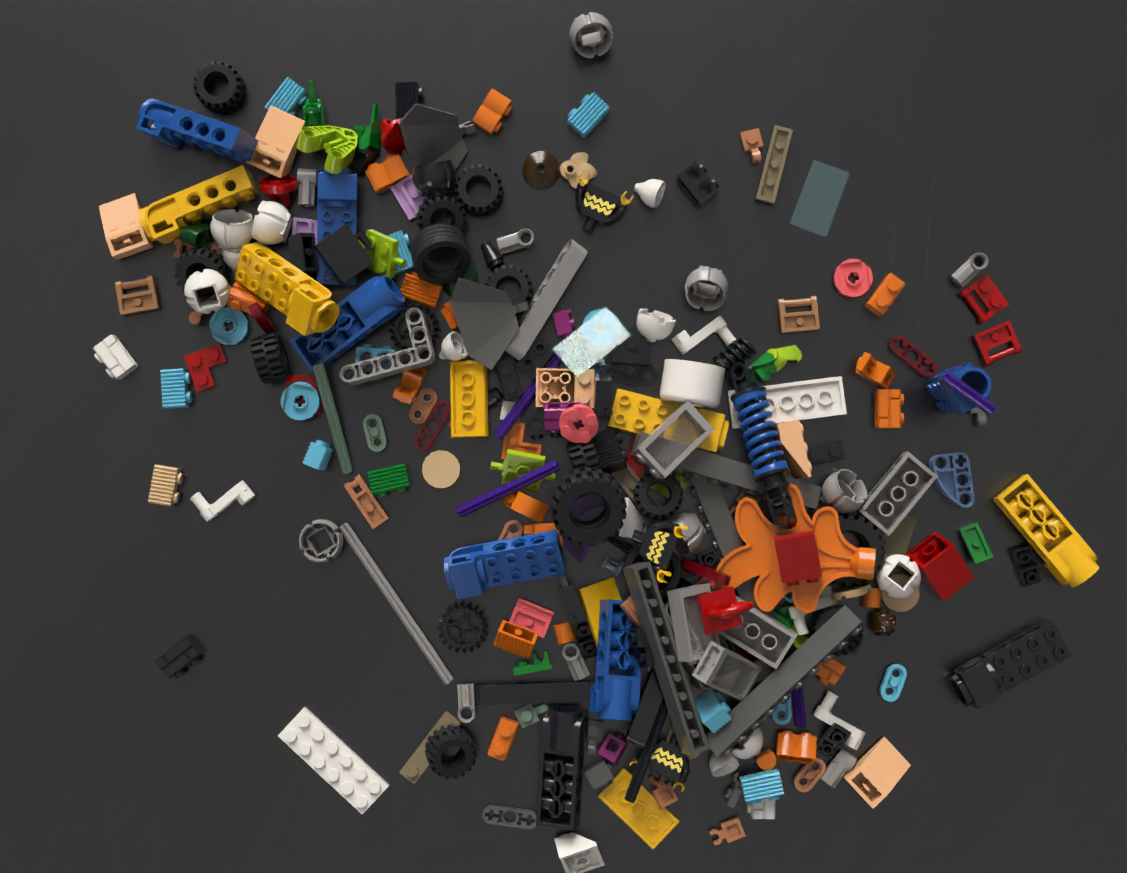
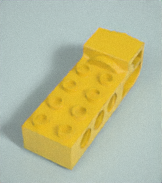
(168, 216)
(287, 289)
(644, 414)
(1047, 532)

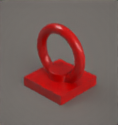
(721, 610)

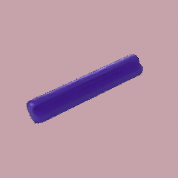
(969, 393)

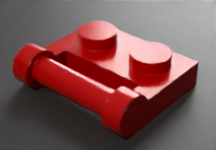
(987, 294)
(994, 337)

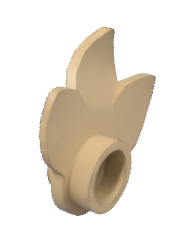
(578, 164)

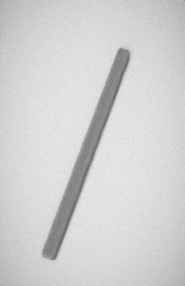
(396, 603)

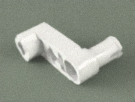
(685, 342)
(209, 511)
(826, 599)
(824, 713)

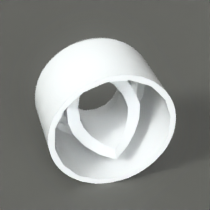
(692, 382)

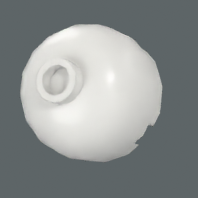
(654, 325)
(751, 746)

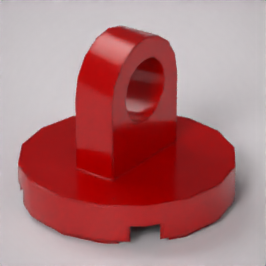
(391, 136)
(279, 188)

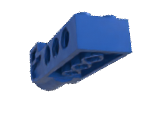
(178, 124)
(334, 209)
(359, 315)
(951, 401)
(504, 562)
(617, 670)

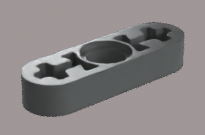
(495, 821)

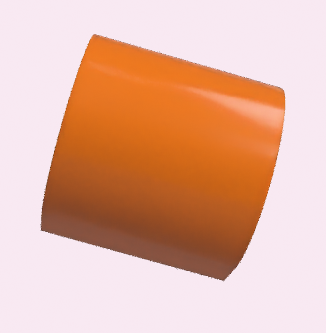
(871, 599)
(564, 632)
(766, 760)

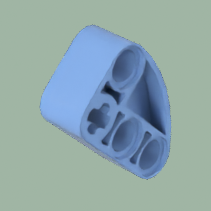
(948, 475)

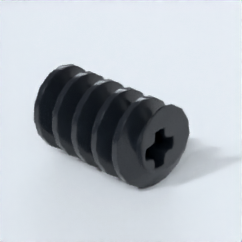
(734, 355)

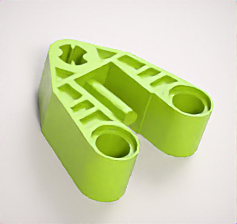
(338, 141)

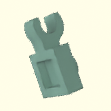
(529, 714)

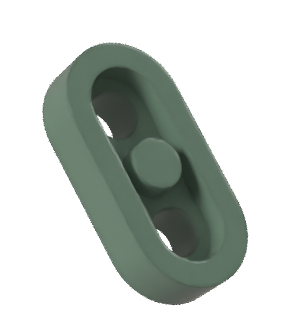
(374, 433)

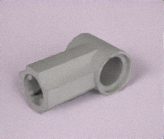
(307, 186)
(513, 242)
(969, 270)
(575, 662)
(466, 699)
(839, 765)

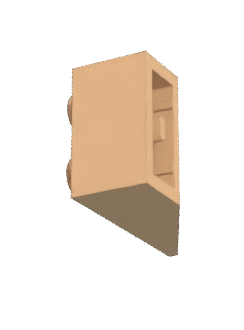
(277, 142)
(123, 227)
(563, 386)
(794, 448)
(877, 772)

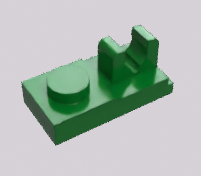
(975, 543)
(524, 667)

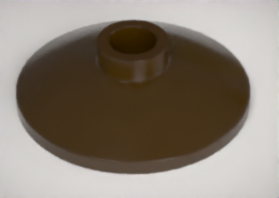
(543, 179)

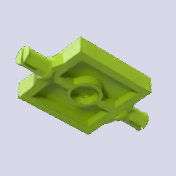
(384, 253)
(519, 464)

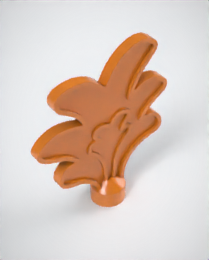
(759, 555)

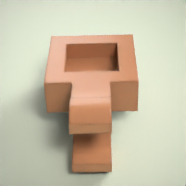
(752, 142)

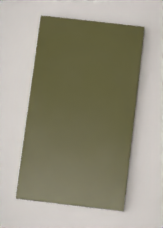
(899, 540)

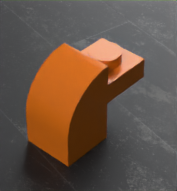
(874, 371)
(410, 385)
(526, 505)

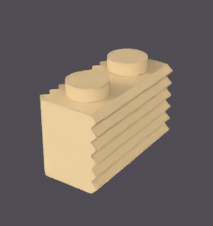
(165, 485)

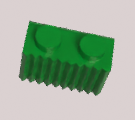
(389, 479)

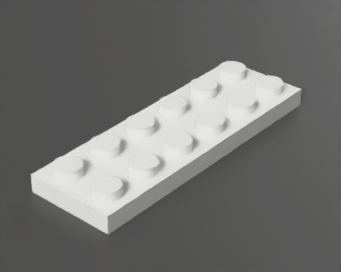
(800, 400)
(333, 760)

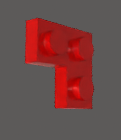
(200, 364)

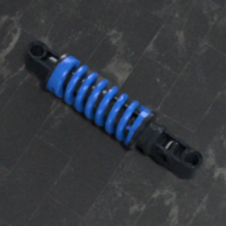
(761, 444)

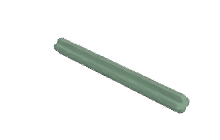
(332, 417)

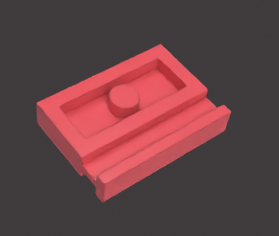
(531, 616)

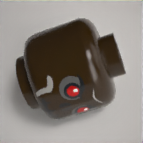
(883, 622)

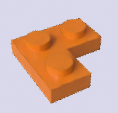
(514, 441)

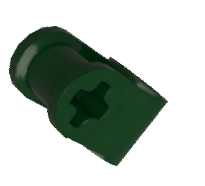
(197, 233)

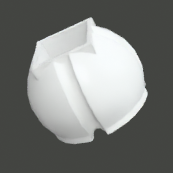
(272, 223)
(232, 228)
(202, 280)
(892, 588)

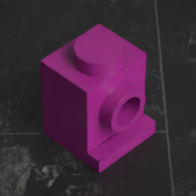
(563, 323)
(606, 749)

